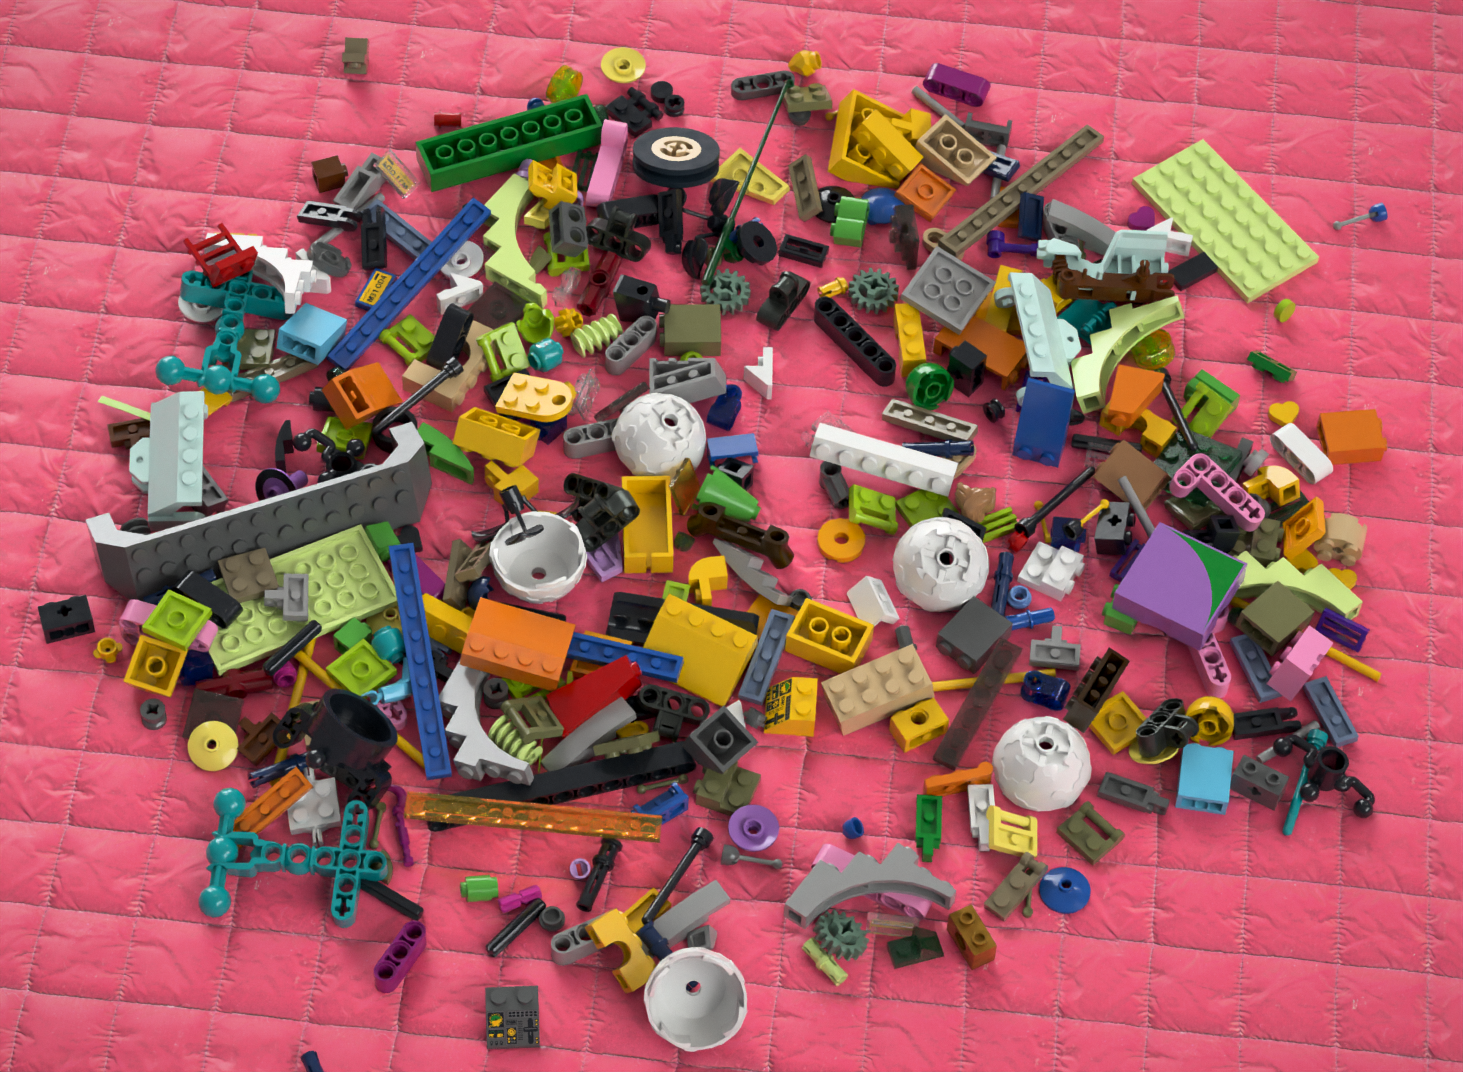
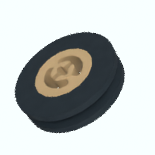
(676, 157)

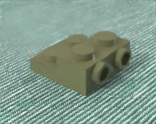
(1260, 542)
(727, 790)

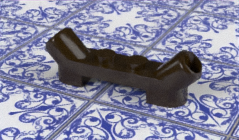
(771, 543)

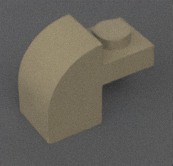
(356, 55)

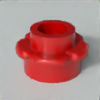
(1017, 541)

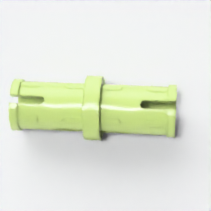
(824, 961)

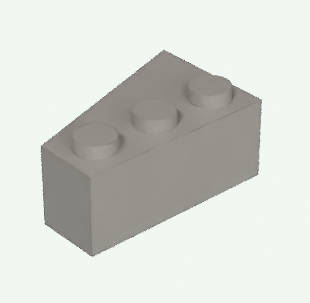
(688, 379)

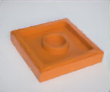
(925, 192)

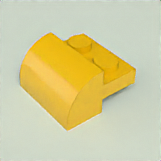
(553, 184)

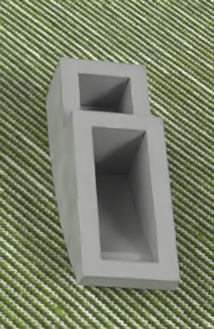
(361, 185)

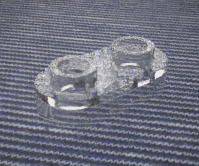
(569, 283)

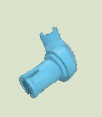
(394, 692)

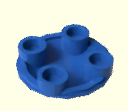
(881, 205)

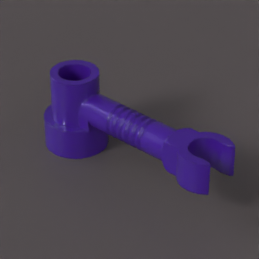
(996, 245)

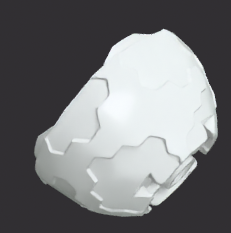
(651, 445)
(554, 552)
(930, 582)
(1037, 776)
(701, 1017)

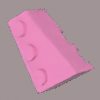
(1298, 662)

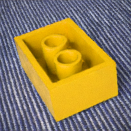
(496, 437)
(828, 637)

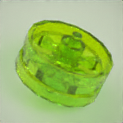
(564, 84)
(1153, 353)

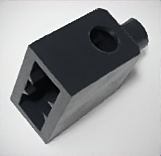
(638, 299)

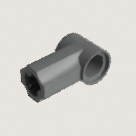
(834, 484)

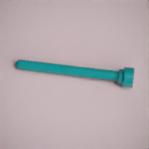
(1319, 740)

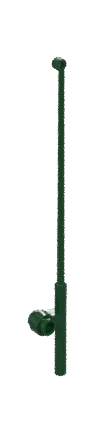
(724, 244)

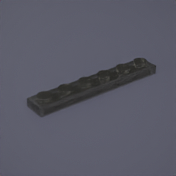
(977, 704)

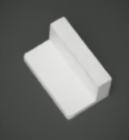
(872, 602)

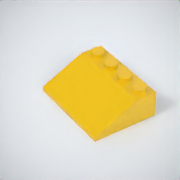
(848, 157)
(711, 648)

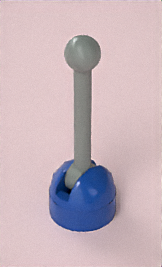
(1376, 213)

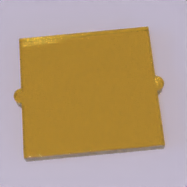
(684, 486)

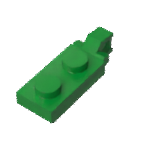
(928, 824)

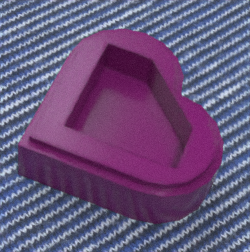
(1142, 219)

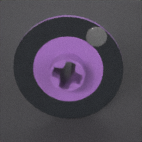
(275, 482)

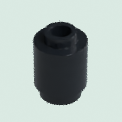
(319, 401)

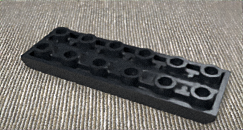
(635, 614)

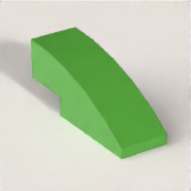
(446, 455)

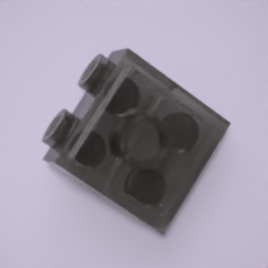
(905, 234)

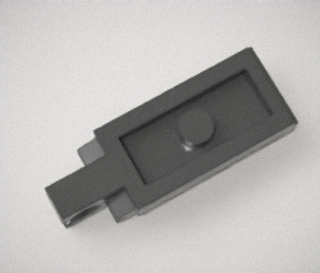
(1132, 794)

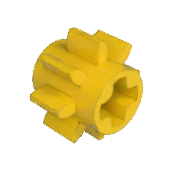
(568, 321)

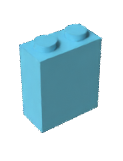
(311, 333)
(1204, 778)

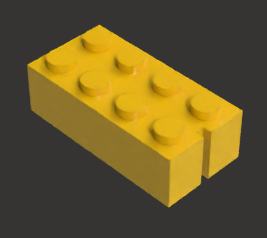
(649, 536)

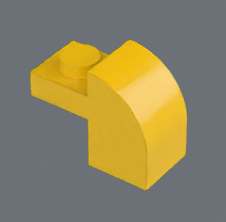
(912, 125)
(525, 480)
(1275, 483)
(707, 576)

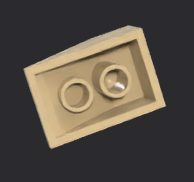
(953, 152)

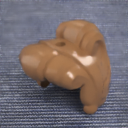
(975, 501)

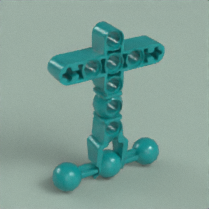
(236, 299)
(223, 853)

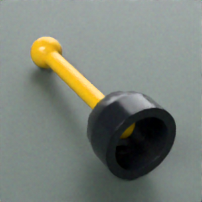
(1074, 527)

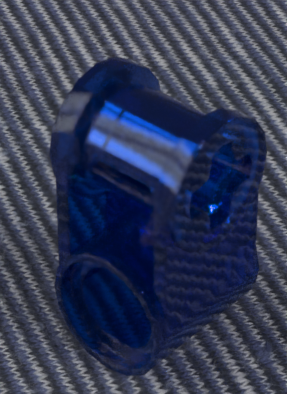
(726, 408)
(1047, 690)

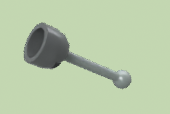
(731, 856)

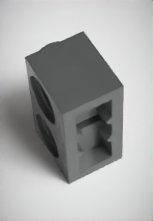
(568, 229)

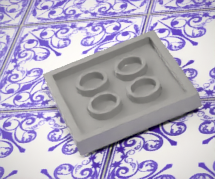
(947, 290)

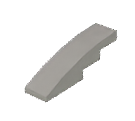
(1081, 226)
(749, 569)
(579, 744)
(690, 914)

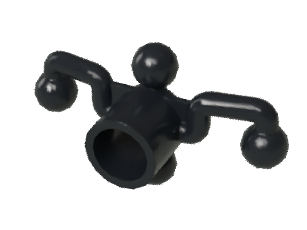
(337, 462)
(1326, 772)

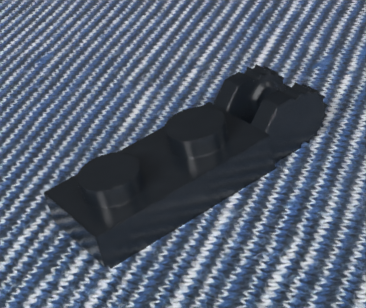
(330, 215)
(374, 240)
(1265, 722)

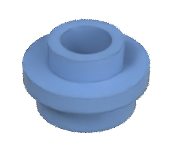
(1021, 592)

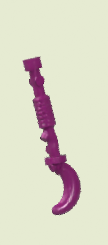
(398, 811)

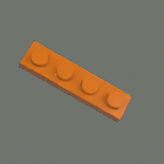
(273, 803)

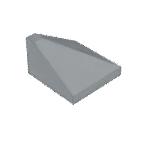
(702, 937)

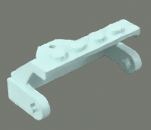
(1043, 334)
(171, 460)

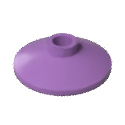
(753, 818)

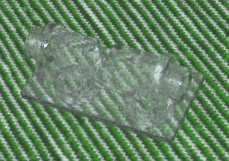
(587, 388)

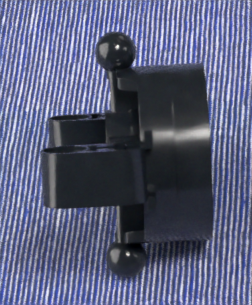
(344, 734)

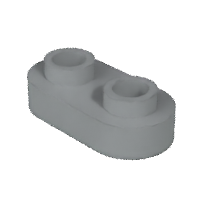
(1254, 461)

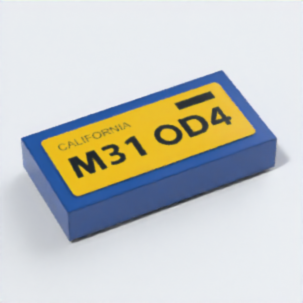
(374, 288)

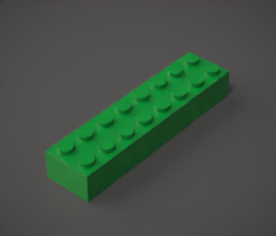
(508, 141)

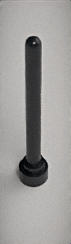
(451, 369)
(1176, 411)
(1029, 524)
(700, 840)

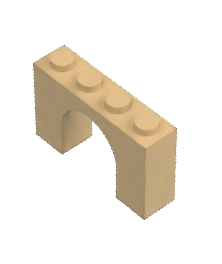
(452, 390)

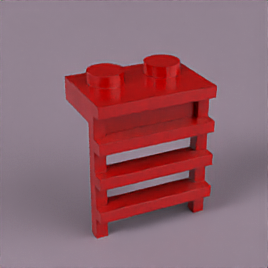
(227, 268)

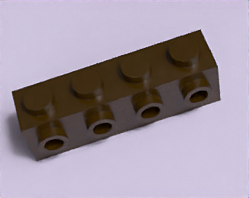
(1095, 690)

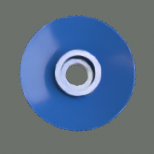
(1064, 899)

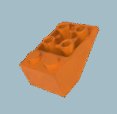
(361, 394)

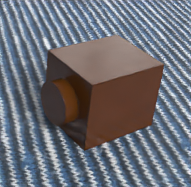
(329, 173)

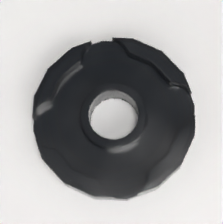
(767, 245)

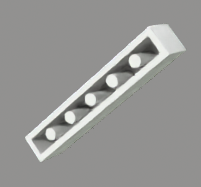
(883, 459)

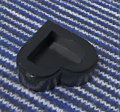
(410, 534)

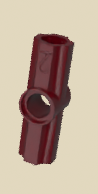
(599, 283)
(237, 683)

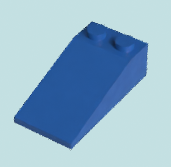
(1043, 422)

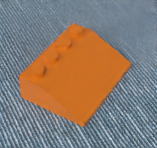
(517, 644)

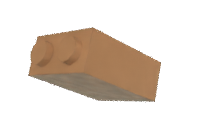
(1142, 473)

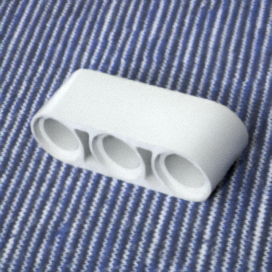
(1301, 453)

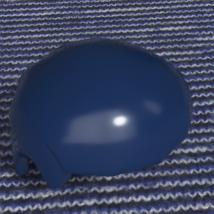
(478, 589)

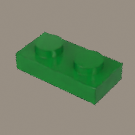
(1263, 362)

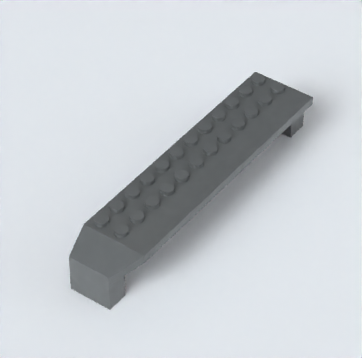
(384, 493)

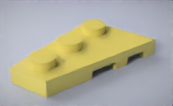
(763, 183)

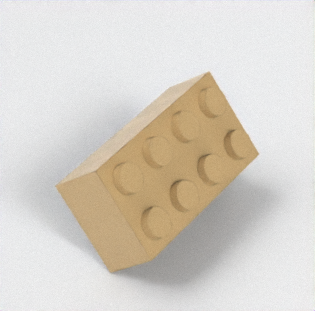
(877, 689)

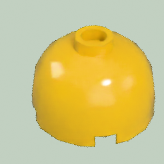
(1213, 718)

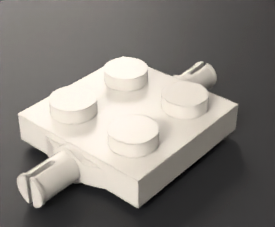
(316, 809)

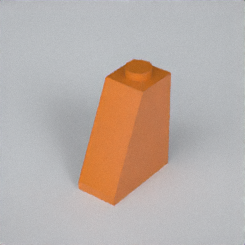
(1132, 394)

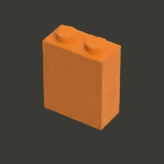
(1351, 436)

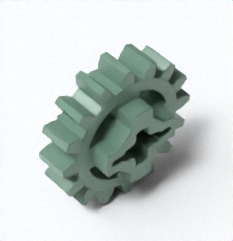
(726, 290)
(873, 291)
(841, 935)

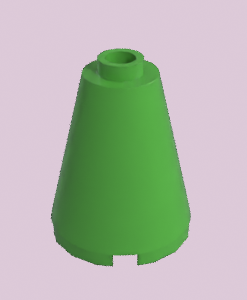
(727, 493)

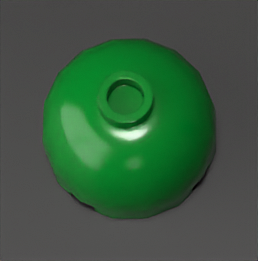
(929, 385)

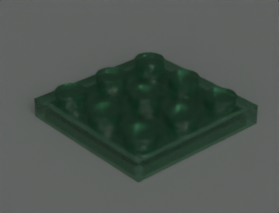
(1178, 453)

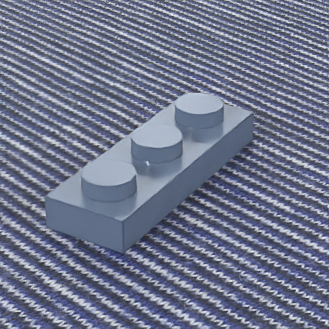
(1254, 667)
(1330, 712)

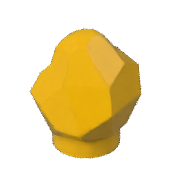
(805, 62)

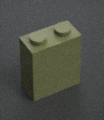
(691, 329)
(1274, 618)

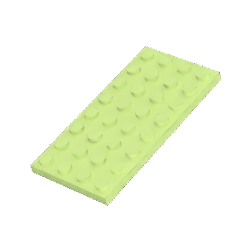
(1226, 220)
(342, 584)

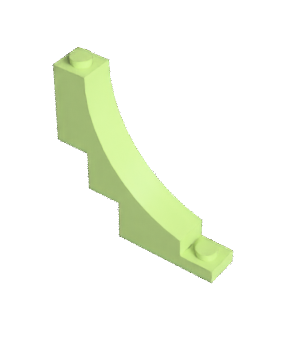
(508, 264)

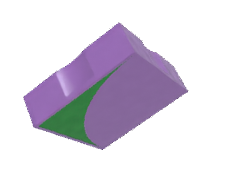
(1179, 585)

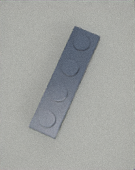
(400, 231)
(766, 657)

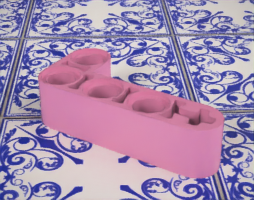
(608, 163)
(1219, 495)
(138, 612)
(1211, 652)

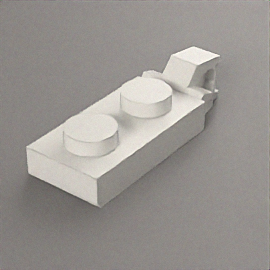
(979, 800)

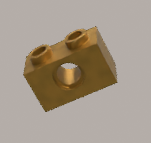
(971, 937)

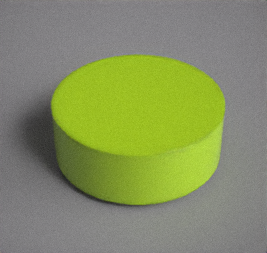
(1284, 310)

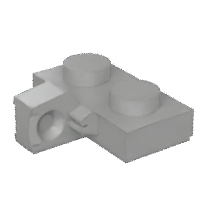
(290, 597)
(1055, 652)

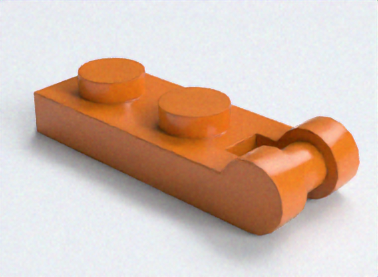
(958, 780)

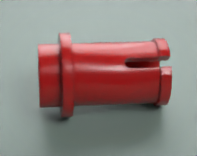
(447, 119)

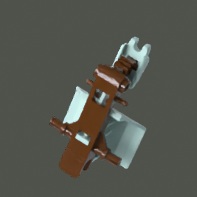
(1128, 272)

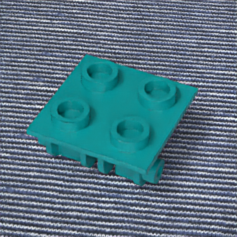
(1088, 317)

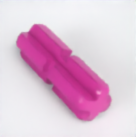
(515, 900)

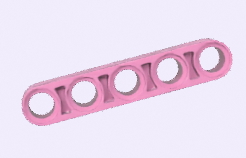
(903, 903)

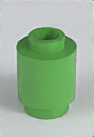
(479, 888)

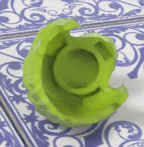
(536, 323)

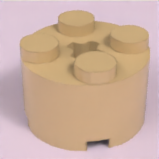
(1342, 539)

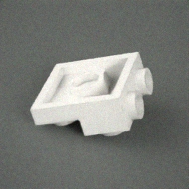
(1052, 570)

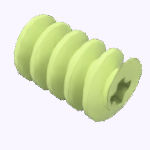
(595, 334)
(508, 739)

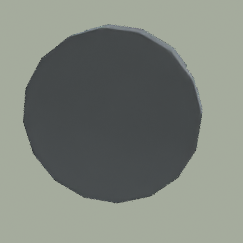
(329, 259)

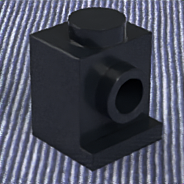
(738, 471)

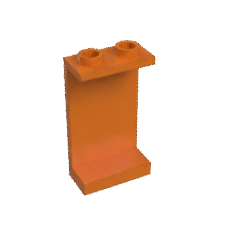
(1004, 352)

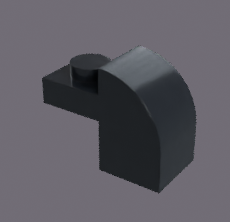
(1220, 533)

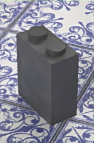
(973, 635)

